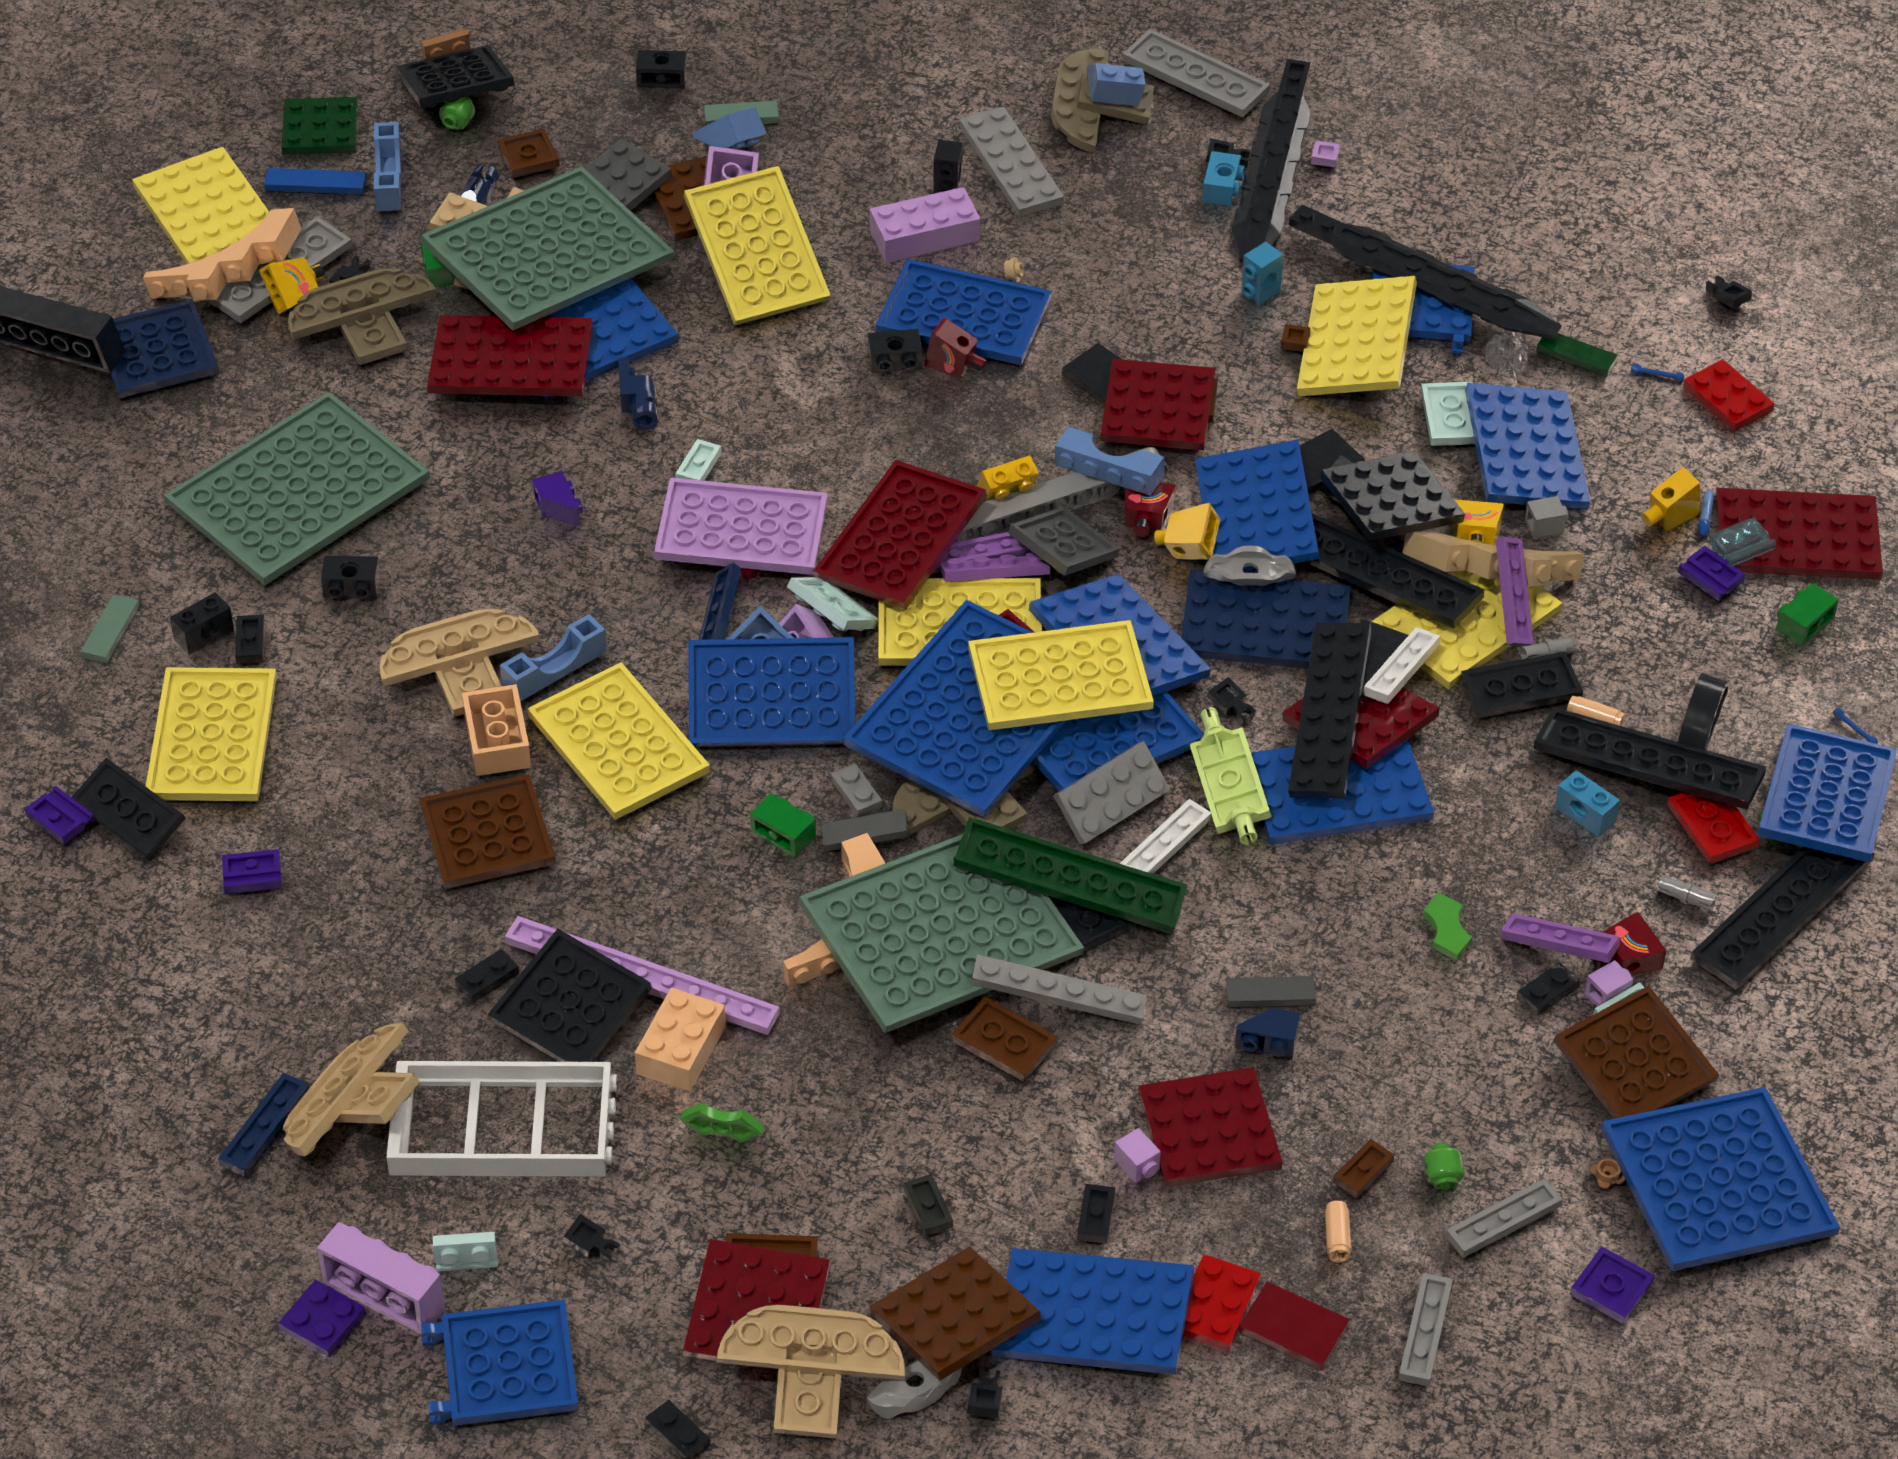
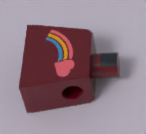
(953, 350)
(1147, 511)
(1639, 947)

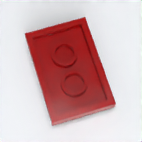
(1728, 395)
(1713, 826)
(1219, 1301)

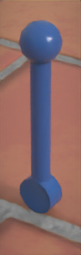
(1637, 369)
(1839, 714)

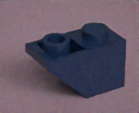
(1269, 1032)

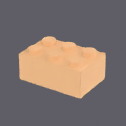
(496, 730)
(680, 1039)

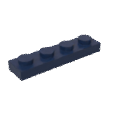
(720, 603)
(262, 1125)

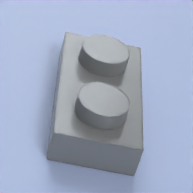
(856, 790)

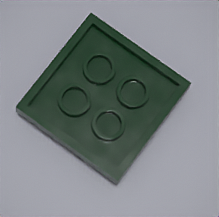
(319, 125)

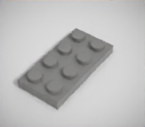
(1111, 792)

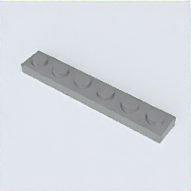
(1058, 989)

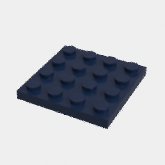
(162, 349)

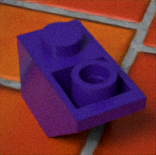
(556, 498)

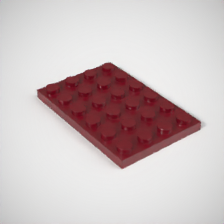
(493, 359)
(1811, 531)
(900, 534)

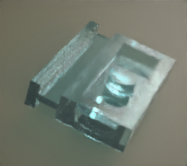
(1742, 541)

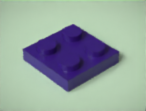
(1612, 1285)
(321, 1318)

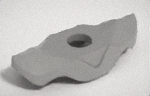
(1231, 565)
(897, 1397)

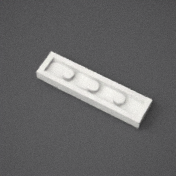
(1401, 665)
(1168, 837)

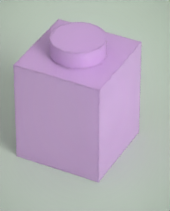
(1607, 983)
(1137, 1155)

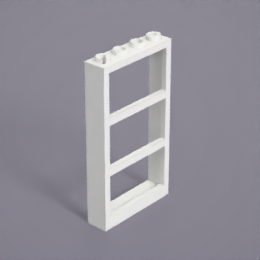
(503, 1074)

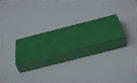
(1578, 353)

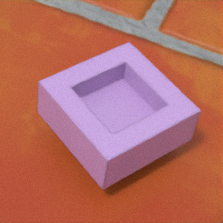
(1325, 154)

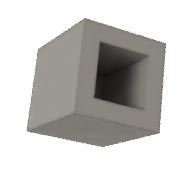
(1546, 517)

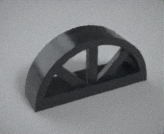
(1704, 710)

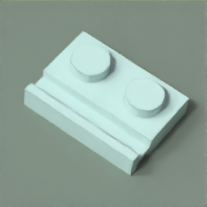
(465, 1251)

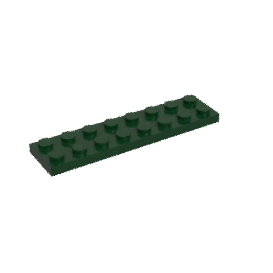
(1070, 875)

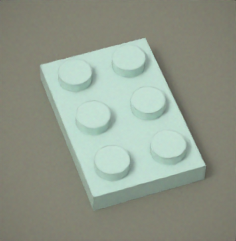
(1447, 413)
(832, 603)

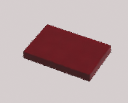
(1294, 1325)

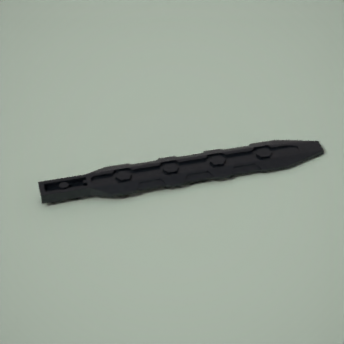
(1273, 162)
(1447, 283)

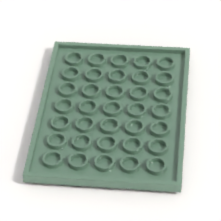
(547, 247)
(296, 487)
(919, 922)

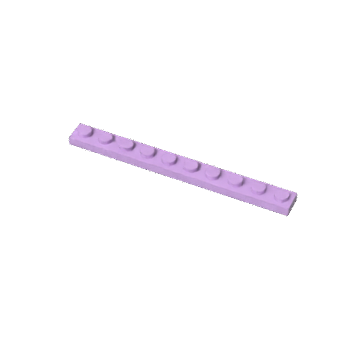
(738, 1007)

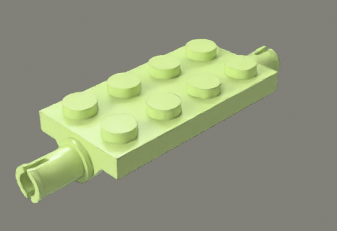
(1229, 778)

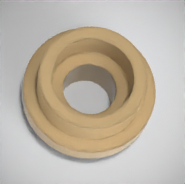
(1013, 269)

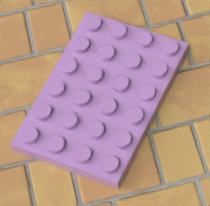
(741, 525)

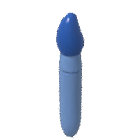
(1706, 510)

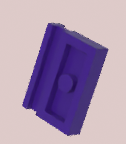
(1711, 573)
(59, 815)
(251, 871)

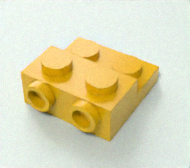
(1008, 478)

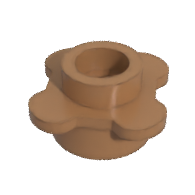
(1610, 1167)

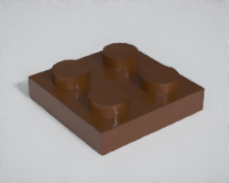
(528, 153)

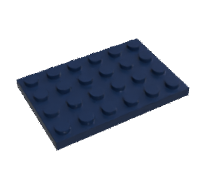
(1259, 622)

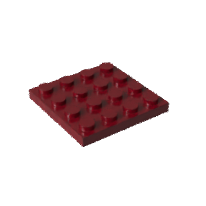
(1158, 404)
(1380, 724)
(1210, 1127)
(743, 1279)

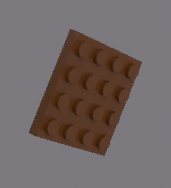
(671, 196)
(487, 831)
(1636, 1056)
(955, 1313)

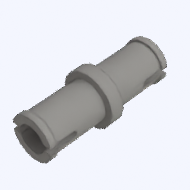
(1548, 647)
(1687, 892)

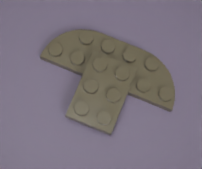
(1072, 103)
(361, 311)
(927, 807)

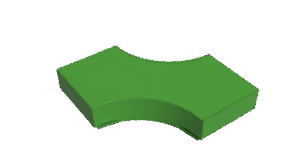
(1444, 917)
(708, 1121)

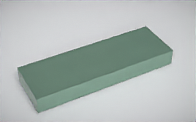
(766, 110)
(109, 628)

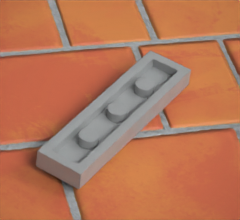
(1503, 1217)
(1425, 1329)

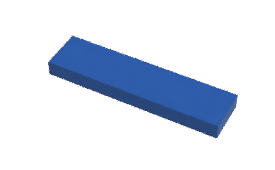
(315, 181)

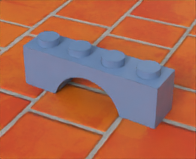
(388, 166)
(1136, 471)
(580, 644)

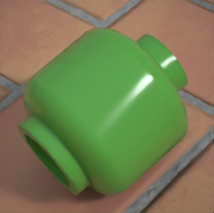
(457, 114)
(1443, 1166)

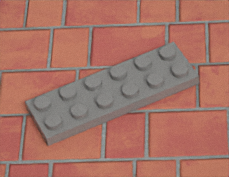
(1196, 72)
(1011, 161)
(316, 243)

